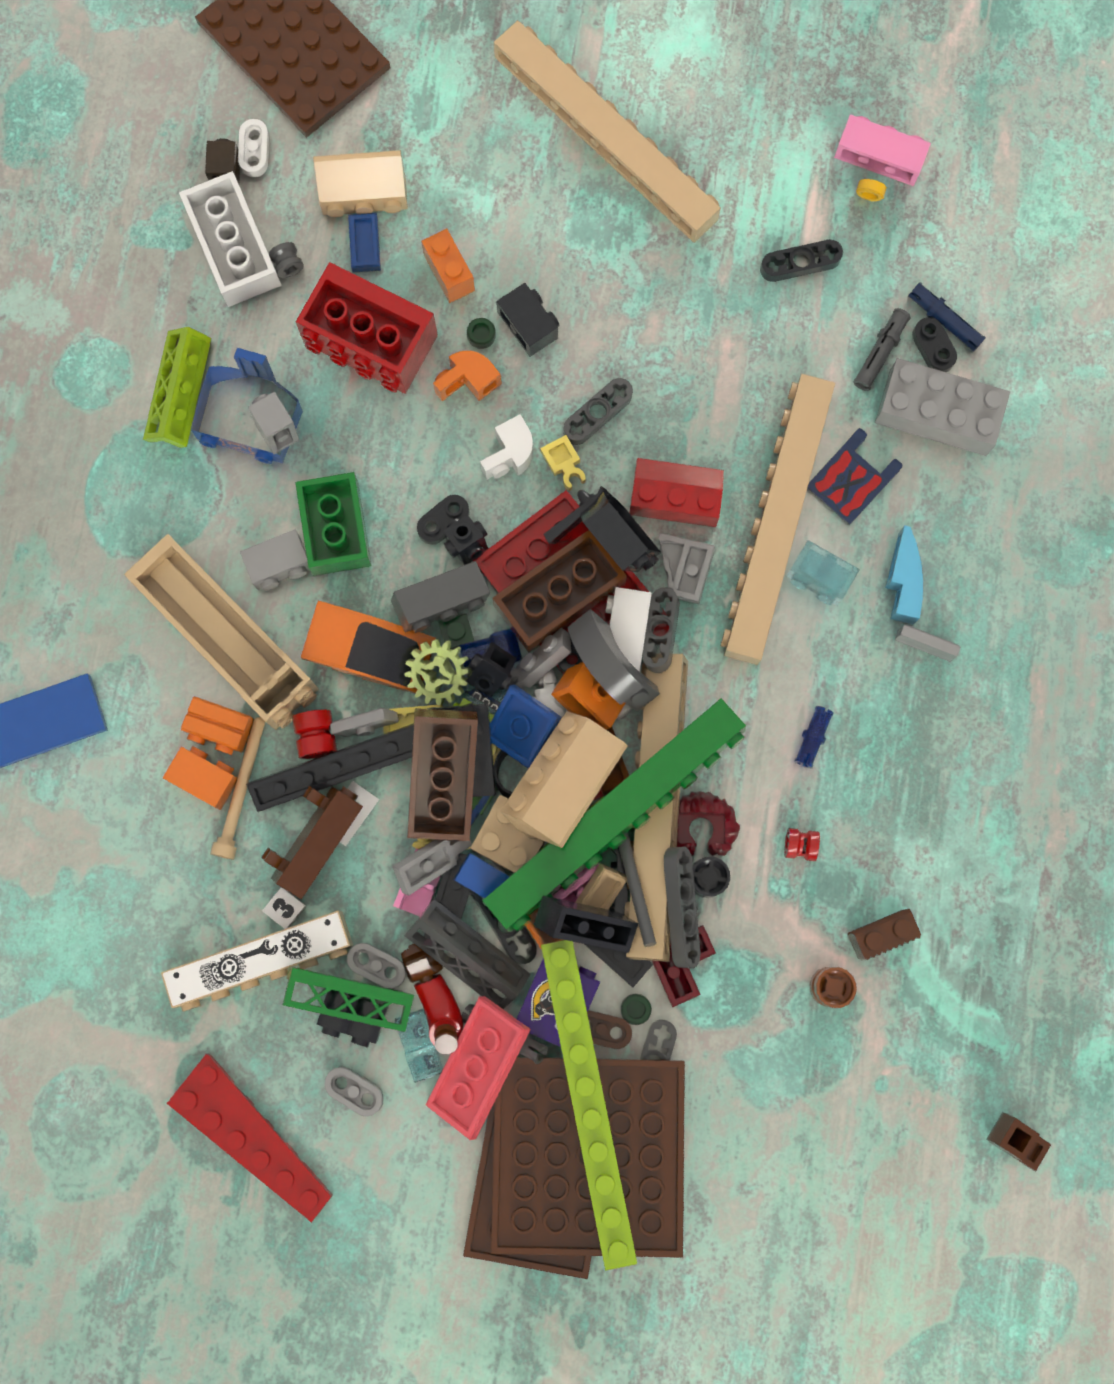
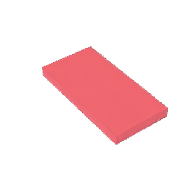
(477, 1067)

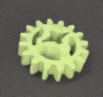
(426, 667)

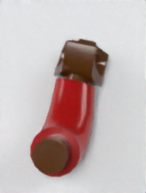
(436, 998)

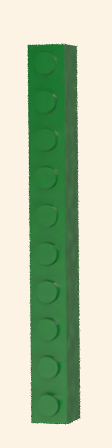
(616, 814)

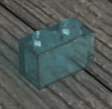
(822, 573)

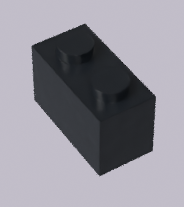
(528, 319)

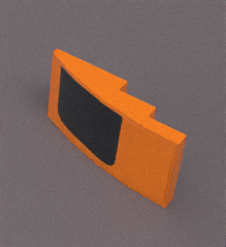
(362, 645)

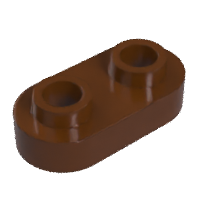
(601, 1030)

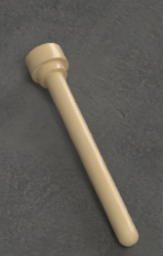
(225, 844)

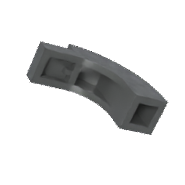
(607, 663)

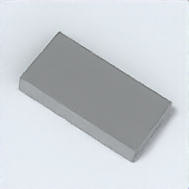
(927, 643)

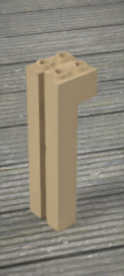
(222, 633)

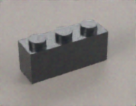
(585, 924)

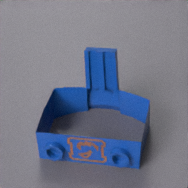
(249, 364)

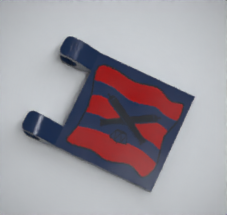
(849, 481)

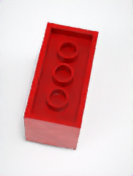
(367, 328)

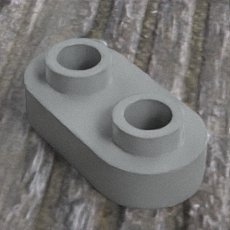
(377, 965)
(352, 1094)

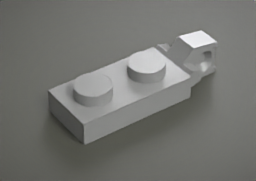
(542, 660)
(428, 863)

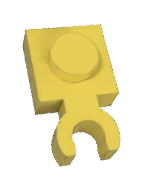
(562, 459)

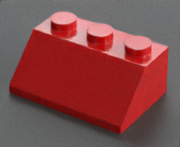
(677, 492)

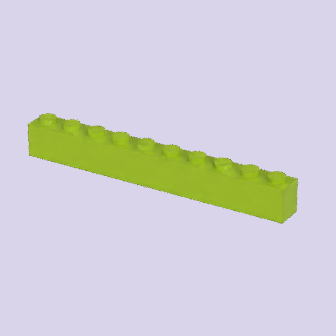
(589, 1105)

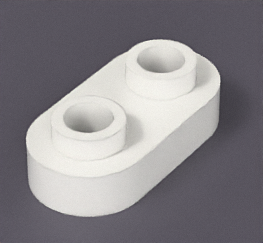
(253, 150)

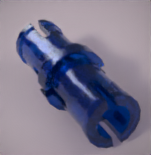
(813, 737)

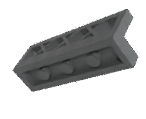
(470, 953)

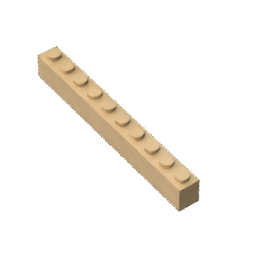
(607, 131)
(779, 519)
(660, 724)

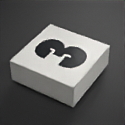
(284, 908)

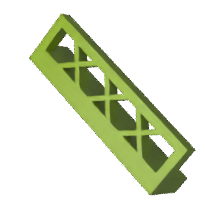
(180, 387)

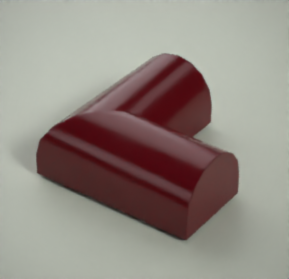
(679, 981)

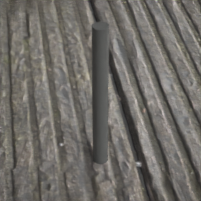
(637, 893)

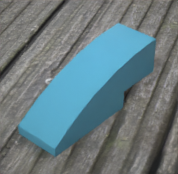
(906, 578)

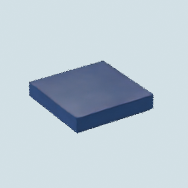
(522, 725)

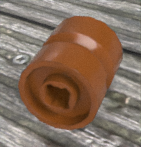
(833, 987)

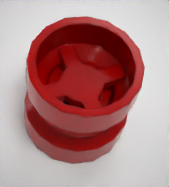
(802, 844)

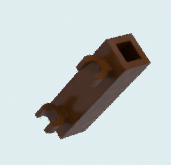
(316, 841)

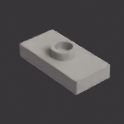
(364, 723)

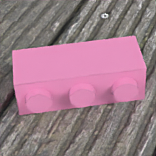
(882, 149)

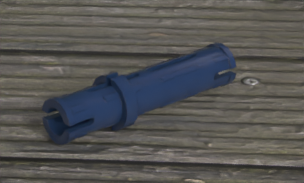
(946, 316)

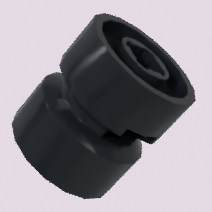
(710, 877)

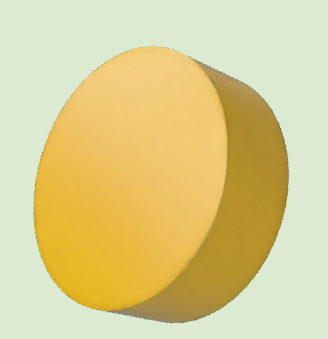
(871, 189)

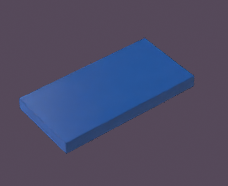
(49, 719)

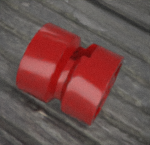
(314, 733)

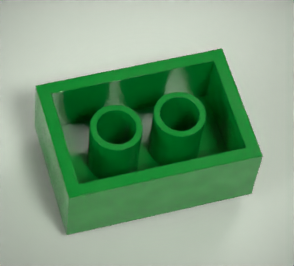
(333, 524)

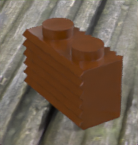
(884, 934)

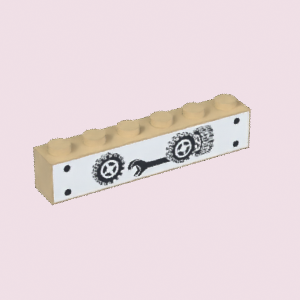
(257, 959)

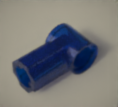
(505, 639)

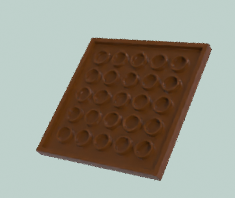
(540, 1170)

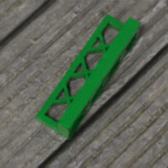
(353, 987)

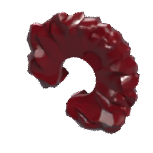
(716, 812)

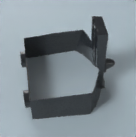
(612, 528)

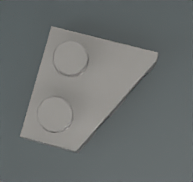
(686, 565)

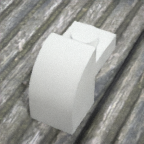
(516, 449)

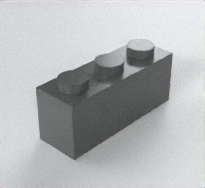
(440, 597)

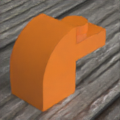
(468, 369)

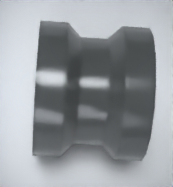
(286, 260)

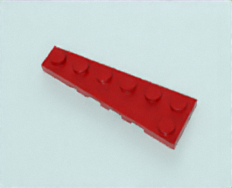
(233, 1123)

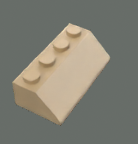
(563, 779)

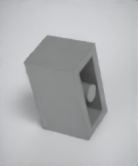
(273, 422)
(276, 560)

